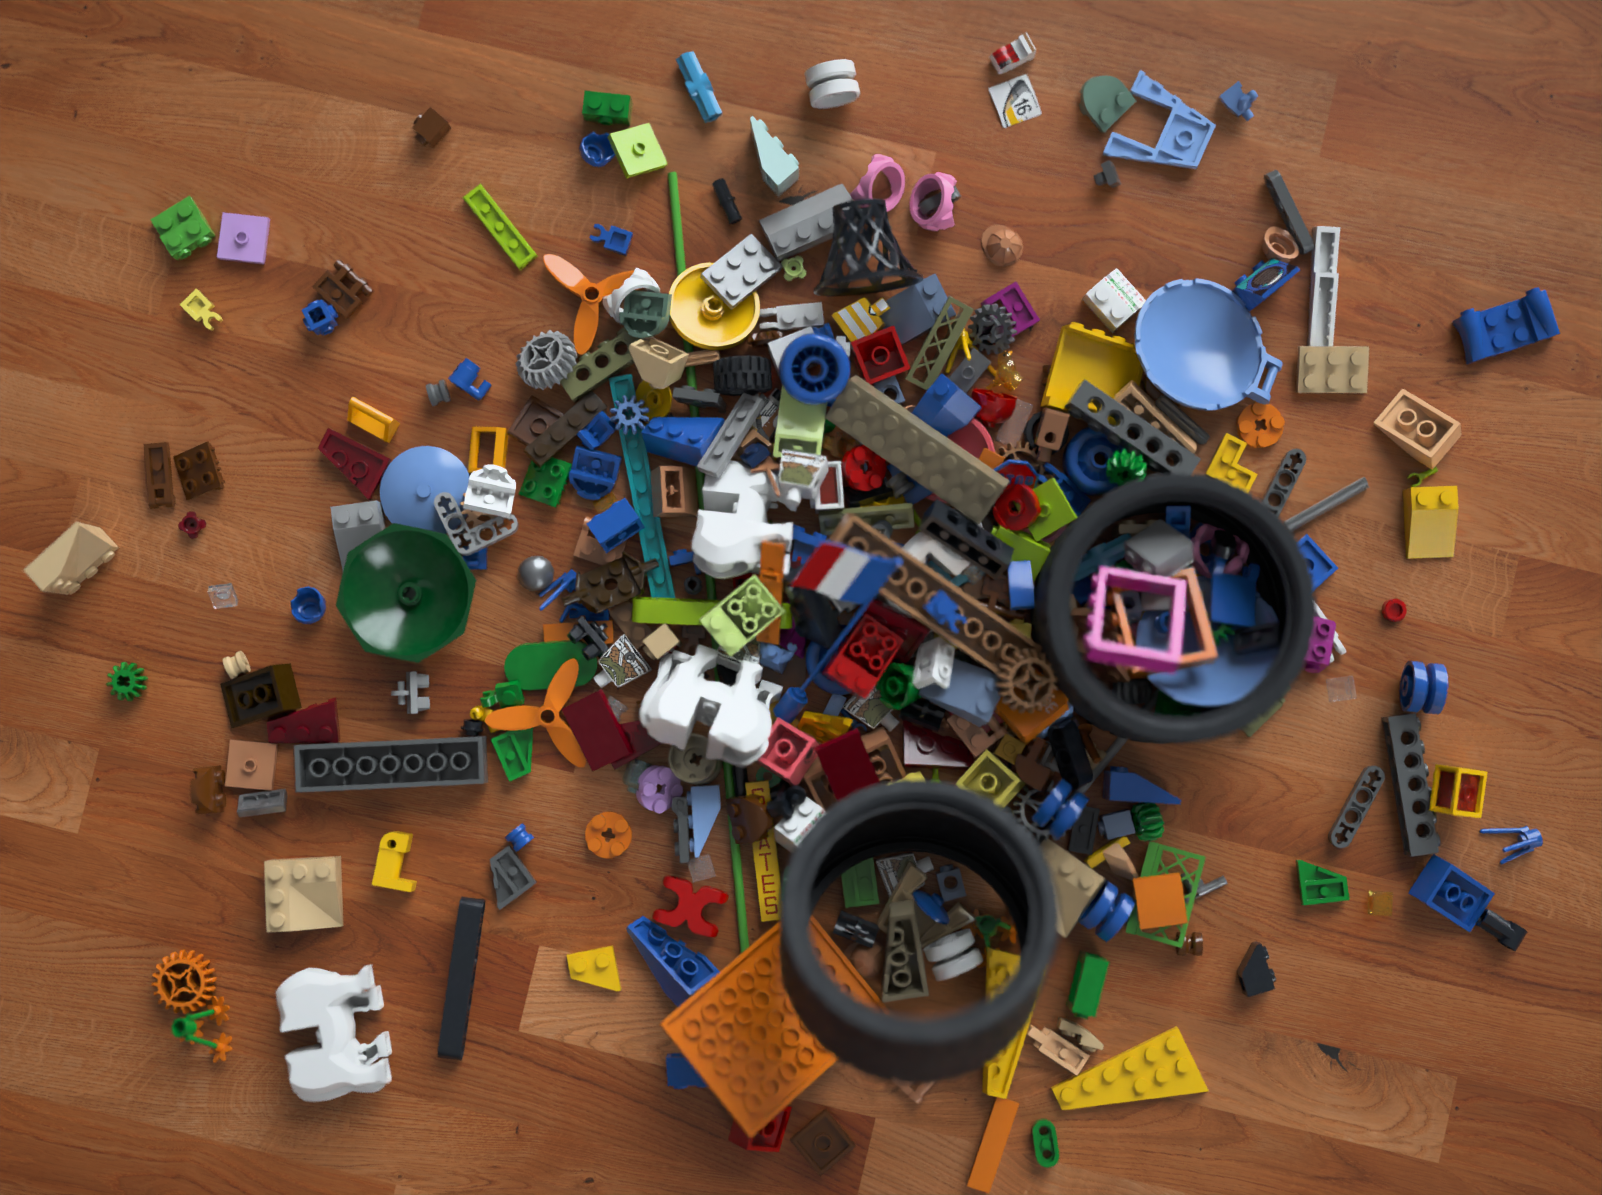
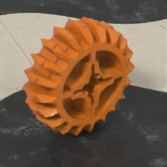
(167, 973)

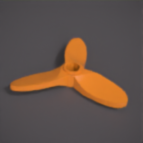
(588, 314)
(526, 716)

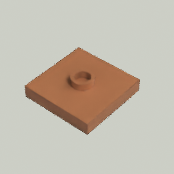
(251, 765)

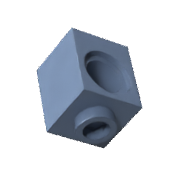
(891, 384)
(1132, 598)
(1116, 824)
(954, 892)

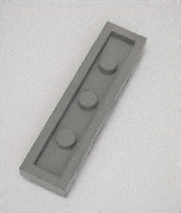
(730, 435)

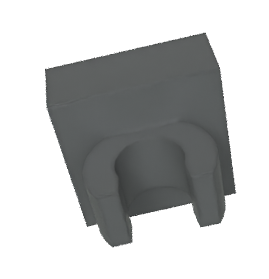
(1108, 175)

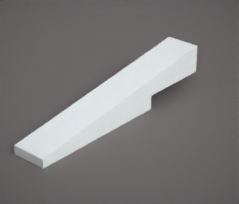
(1323, 286)

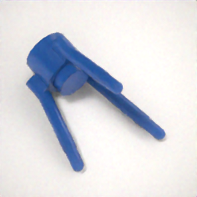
(568, 582)
(1527, 840)

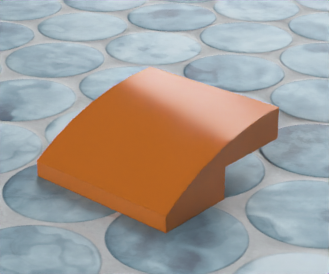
(1159, 900)

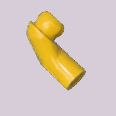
(480, 713)

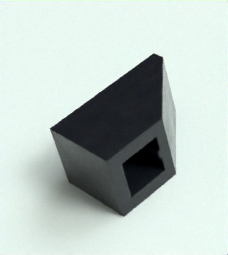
(1254, 971)

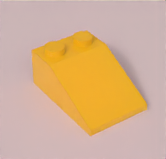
(1430, 521)

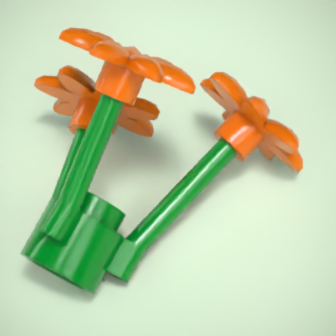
(987, 926)
(187, 1028)

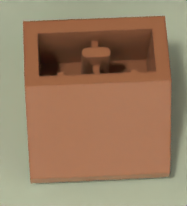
(674, 492)

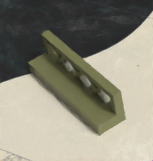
(946, 346)
(897, 515)

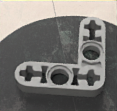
(472, 534)

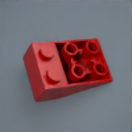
(863, 657)

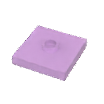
(243, 238)

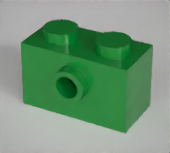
(607, 108)

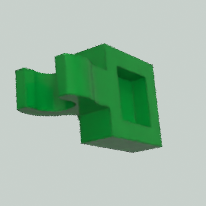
(505, 693)

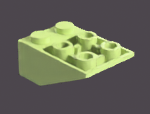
(799, 426)
(741, 615)

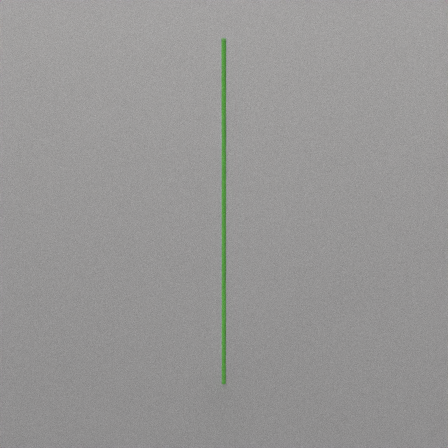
(710, 581)

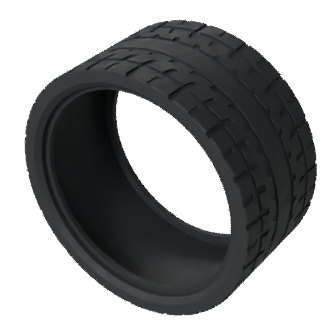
(1282, 584)
(938, 822)

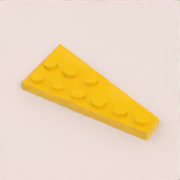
(1000, 1071)
(1143, 1072)

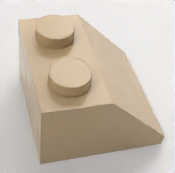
(658, 361)

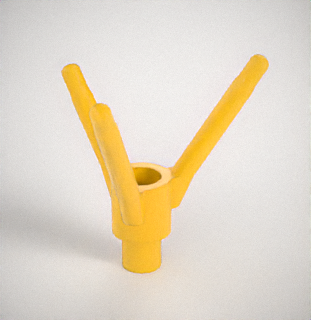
(964, 343)

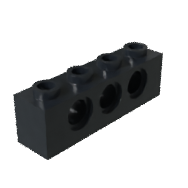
(966, 539)

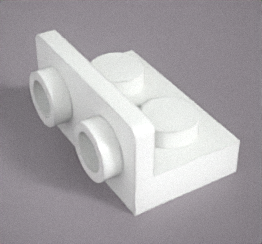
(933, 663)

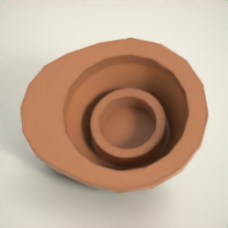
(1002, 245)
(1279, 245)
(865, 959)

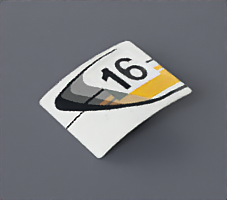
(1015, 101)

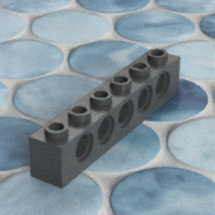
(1127, 420)
(1401, 774)

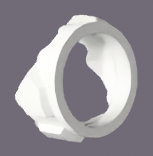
(638, 280)

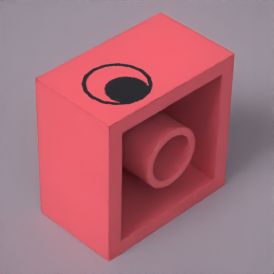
(788, 752)

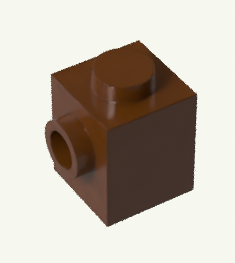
(430, 128)

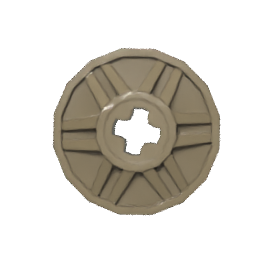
(682, 762)

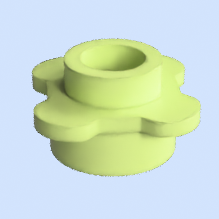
(796, 262)

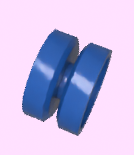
(1423, 687)
(1060, 809)
(1107, 911)

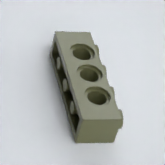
(598, 376)

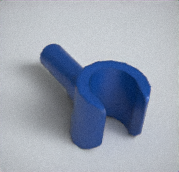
(855, 724)

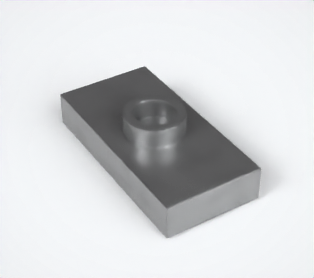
(969, 371)
(262, 803)

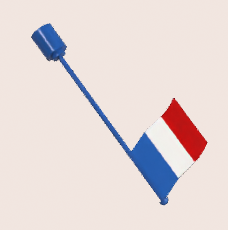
(844, 576)

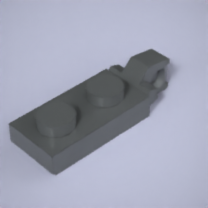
(682, 849)

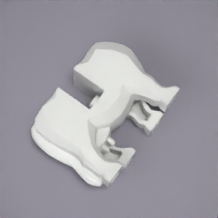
(736, 522)
(737, 712)
(339, 1060)

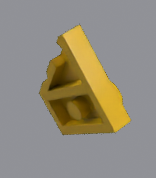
(823, 726)
(595, 967)

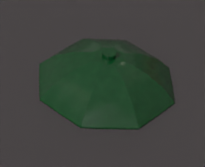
(406, 592)

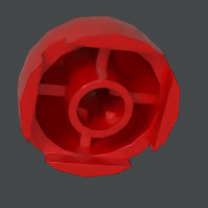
(995, 406)

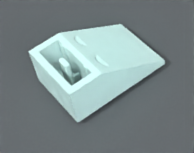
(777, 167)

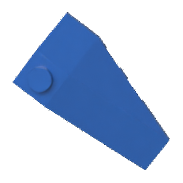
(946, 407)
(673, 965)

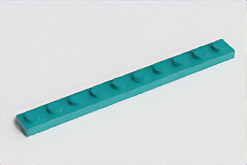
(641, 490)

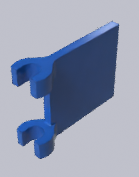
(1232, 595)

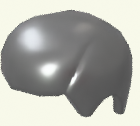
(535, 573)

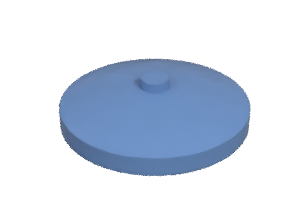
(415, 481)

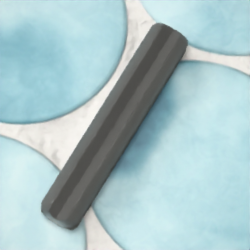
(1182, 419)

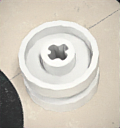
(832, 83)
(953, 954)

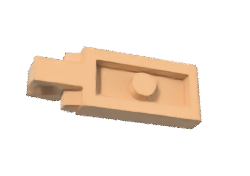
(1058, 1049)

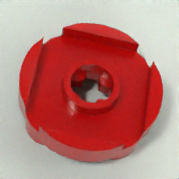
(851, 468)
(1028, 507)

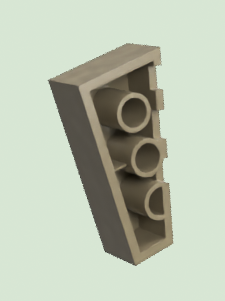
(903, 959)

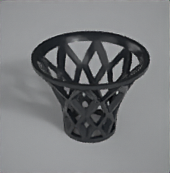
(869, 242)

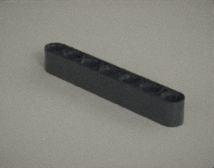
(461, 978)

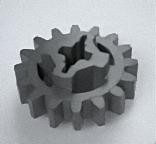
(1000, 329)

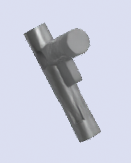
(1203, 888)

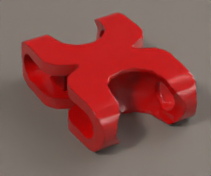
(690, 906)

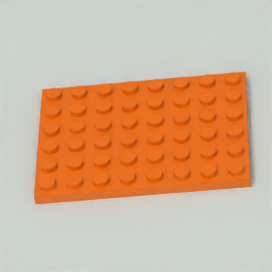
(747, 1036)

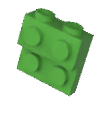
(183, 228)

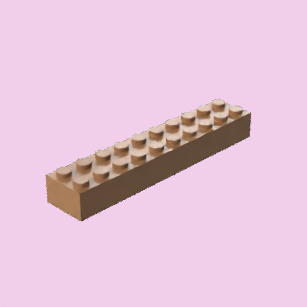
(912, 586)

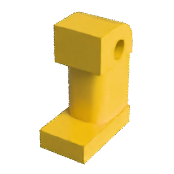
(390, 862)

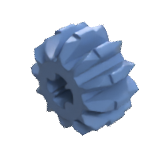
(622, 419)

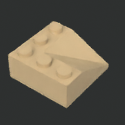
(71, 559)
(1074, 882)
(303, 893)

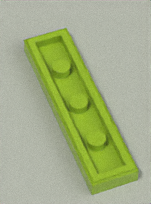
(500, 227)

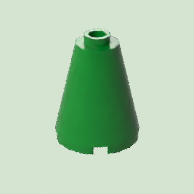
(897, 686)

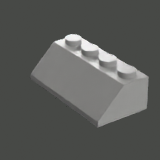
(804, 223)

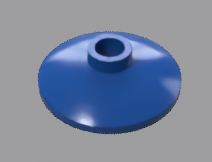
(932, 906)

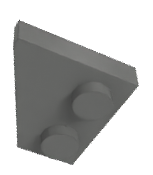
(701, 399)
(510, 876)

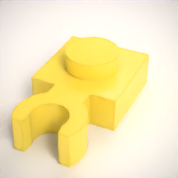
(199, 307)

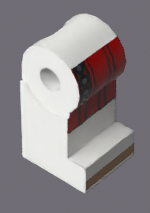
(1013, 54)

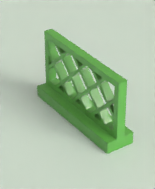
(1150, 868)

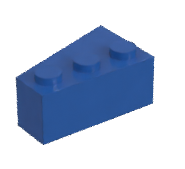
(681, 437)
(681, 1073)

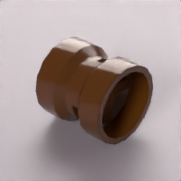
(1192, 944)

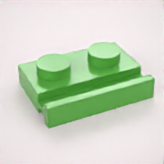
(860, 885)

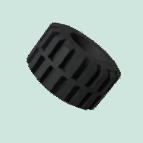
(742, 375)

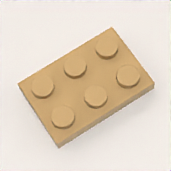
(1332, 369)

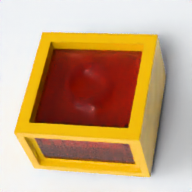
(1458, 791)

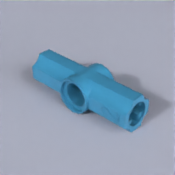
(699, 86)

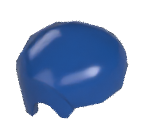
(596, 149)
(308, 605)

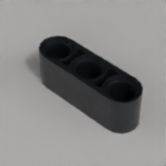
(1070, 753)

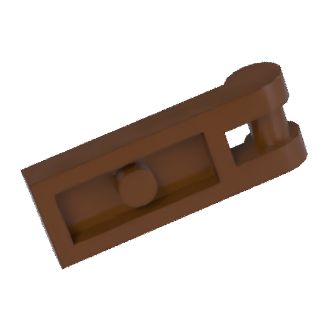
(159, 474)

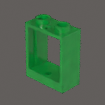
(1087, 984)

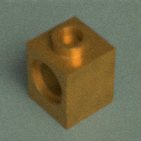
(1008, 748)

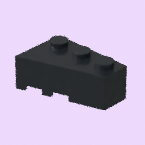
(812, 613)

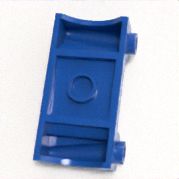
(1506, 326)

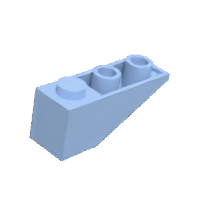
(705, 808)

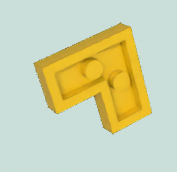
(1225, 466)

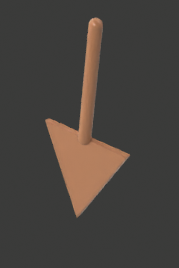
(768, 465)

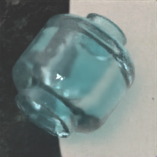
(632, 774)

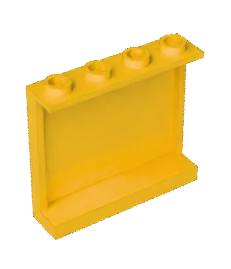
(1089, 356)

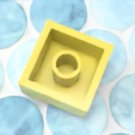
(991, 779)

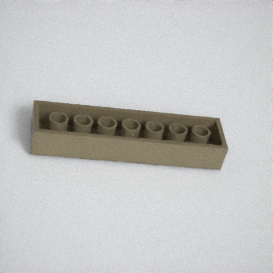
(917, 449)

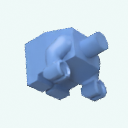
(1237, 101)
(776, 658)

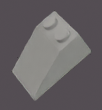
(355, 525)

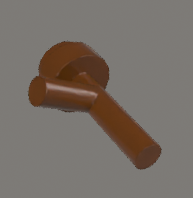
(1085, 729)

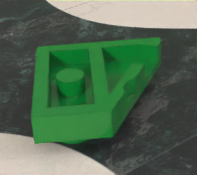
(514, 752)
(1320, 885)

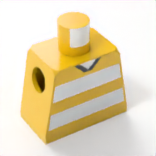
(861, 318)

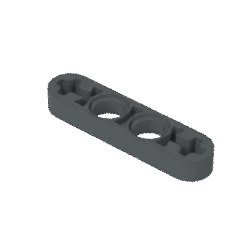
(1288, 211)
(1284, 491)
(1359, 808)

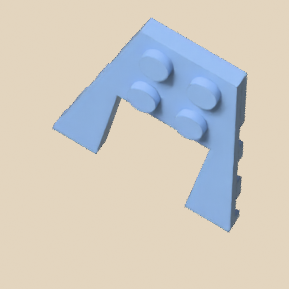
(1183, 135)

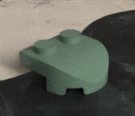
(1104, 100)
(645, 313)

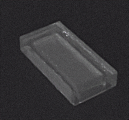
(1013, 428)

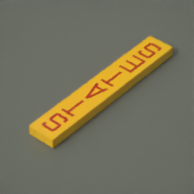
(766, 861)

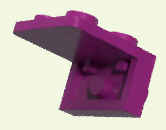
(1321, 646)

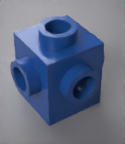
(314, 312)

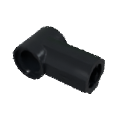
(1505, 931)

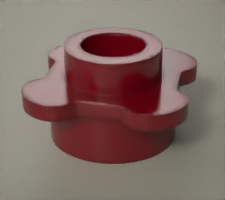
(185, 526)

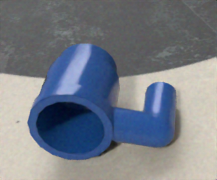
(465, 375)

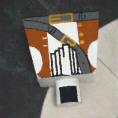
(767, 419)

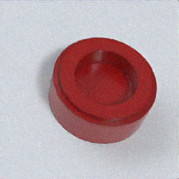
(1394, 610)

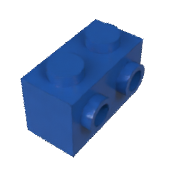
(615, 525)

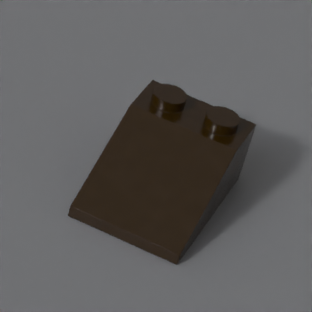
(261, 695)

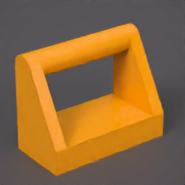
(371, 420)
(500, 450)

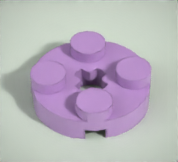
(648, 781)

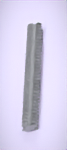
(1327, 503)

